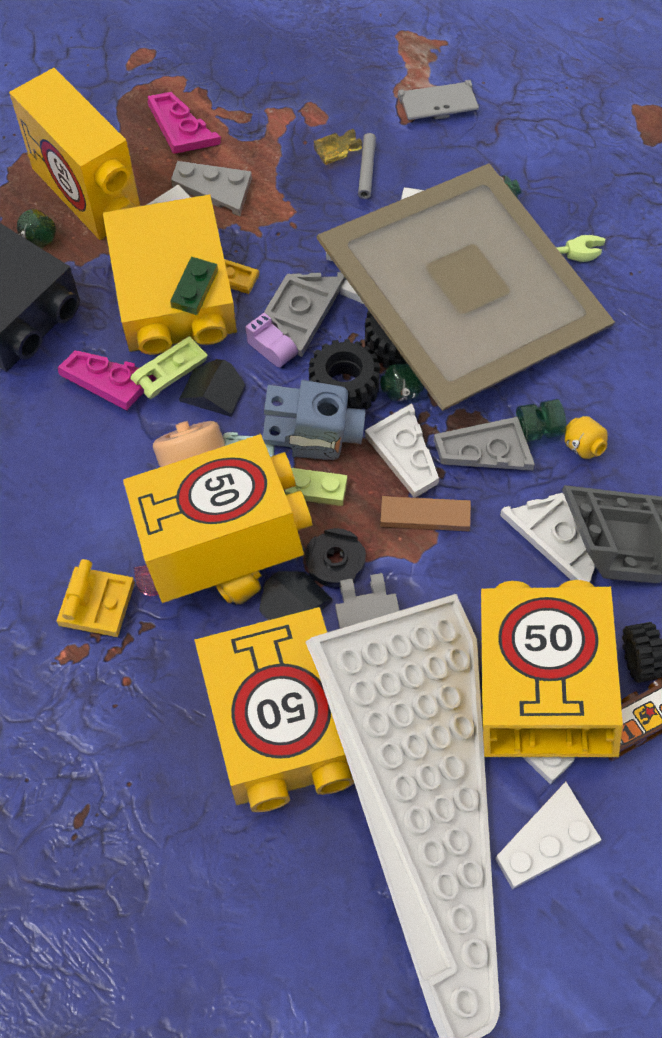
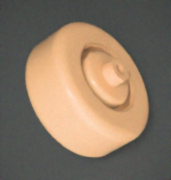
(187, 442)

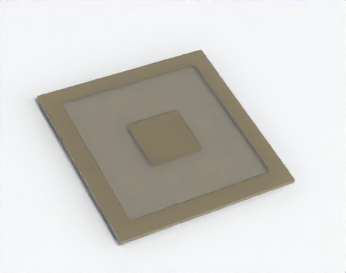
(465, 284)

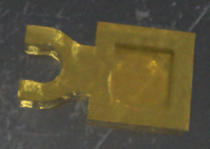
(335, 148)

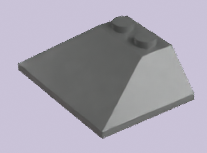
(619, 532)

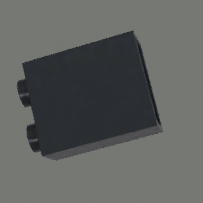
(33, 296)

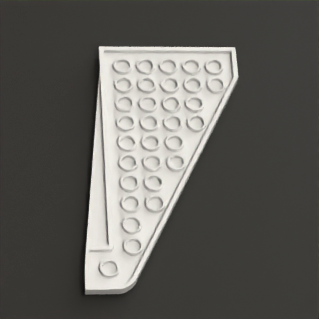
(415, 748)

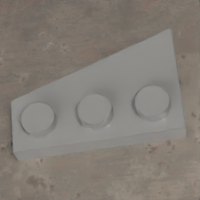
(486, 445)

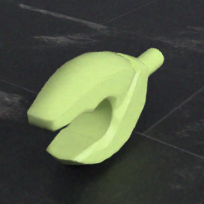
(579, 248)

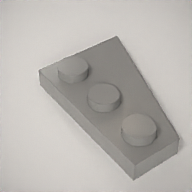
(225, 185)

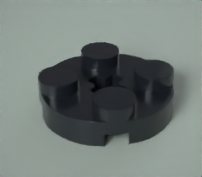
(326, 545)

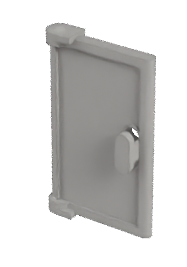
(438, 100)

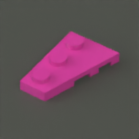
(179, 126)
(103, 377)

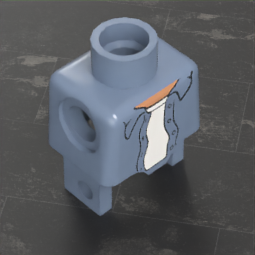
(320, 420)

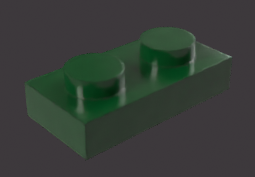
(194, 285)

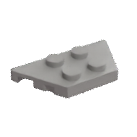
(302, 305)

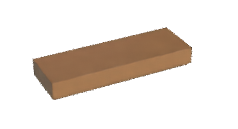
(425, 513)

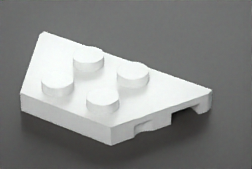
(554, 533)

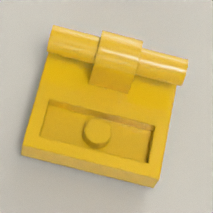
(95, 600)

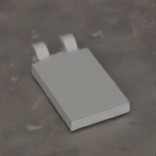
(364, 607)

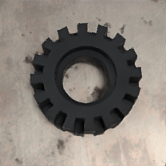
(643, 651)

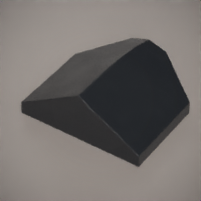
(214, 387)
(291, 593)

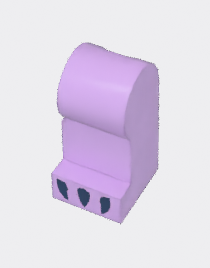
(270, 341)

